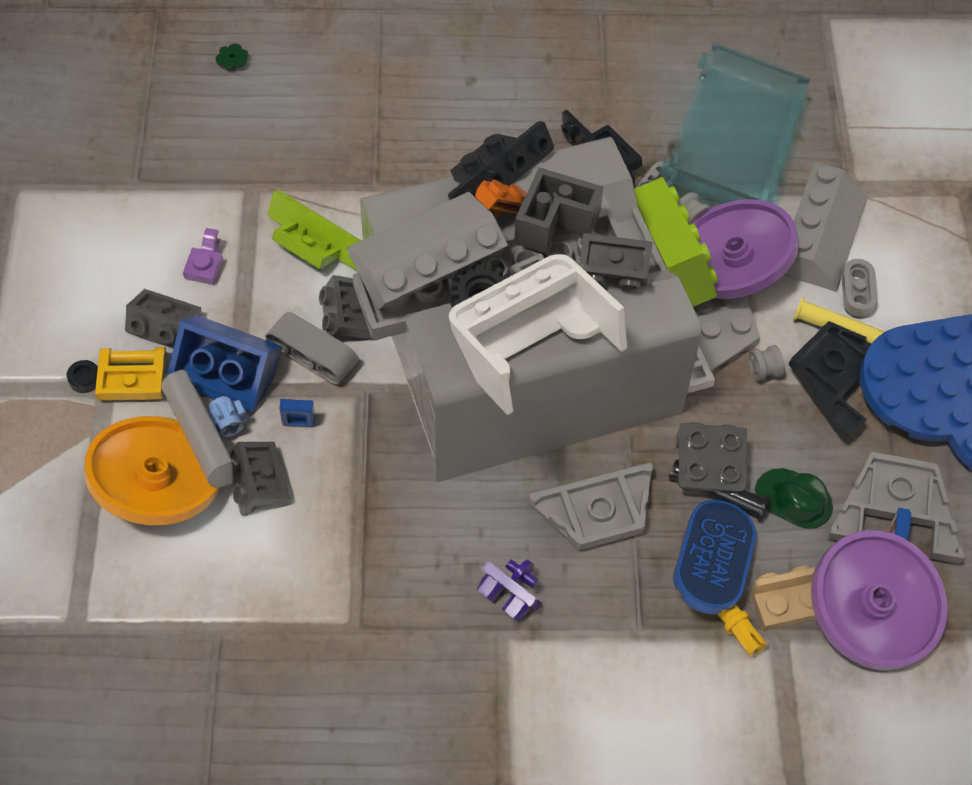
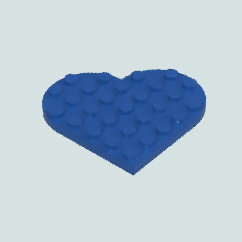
(924, 381)

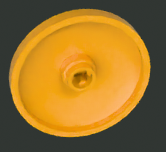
(146, 472)

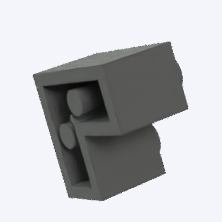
(556, 203)

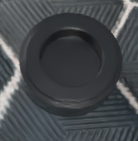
(82, 376)

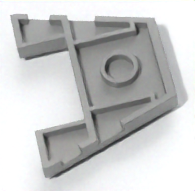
(903, 483)

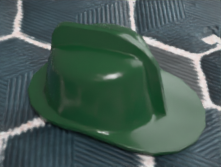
(796, 497)

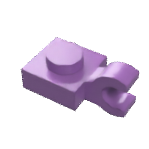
(206, 262)

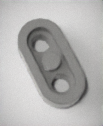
(859, 290)

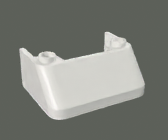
(527, 309)

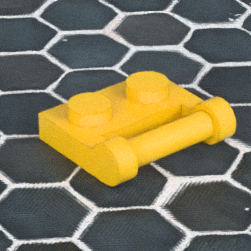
(130, 381)

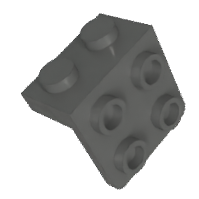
(712, 457)

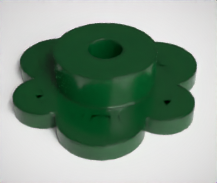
(232, 56)

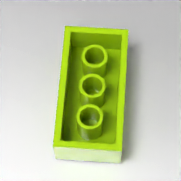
(677, 239)

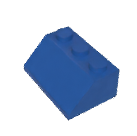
(224, 360)

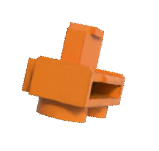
(500, 197)

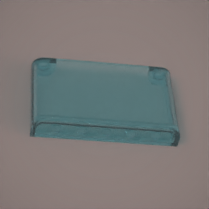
(736, 128)

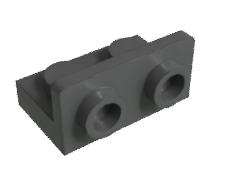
(342, 309)
(157, 316)
(257, 476)

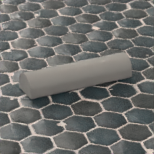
(198, 428)

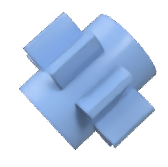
(227, 416)

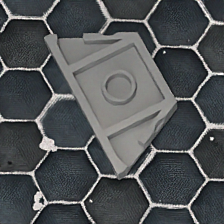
(726, 330)
(597, 507)

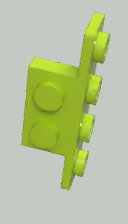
(309, 233)

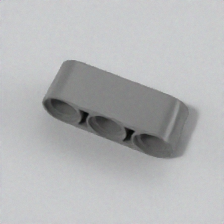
(312, 348)

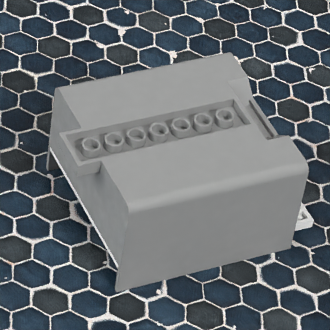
(559, 385)

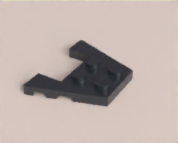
(829, 370)

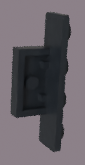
(579, 134)
(501, 159)

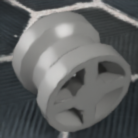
(693, 206)
(766, 362)

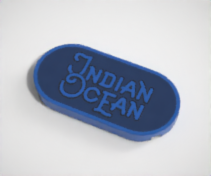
(714, 556)

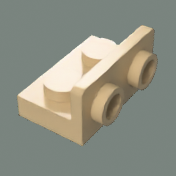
(783, 598)

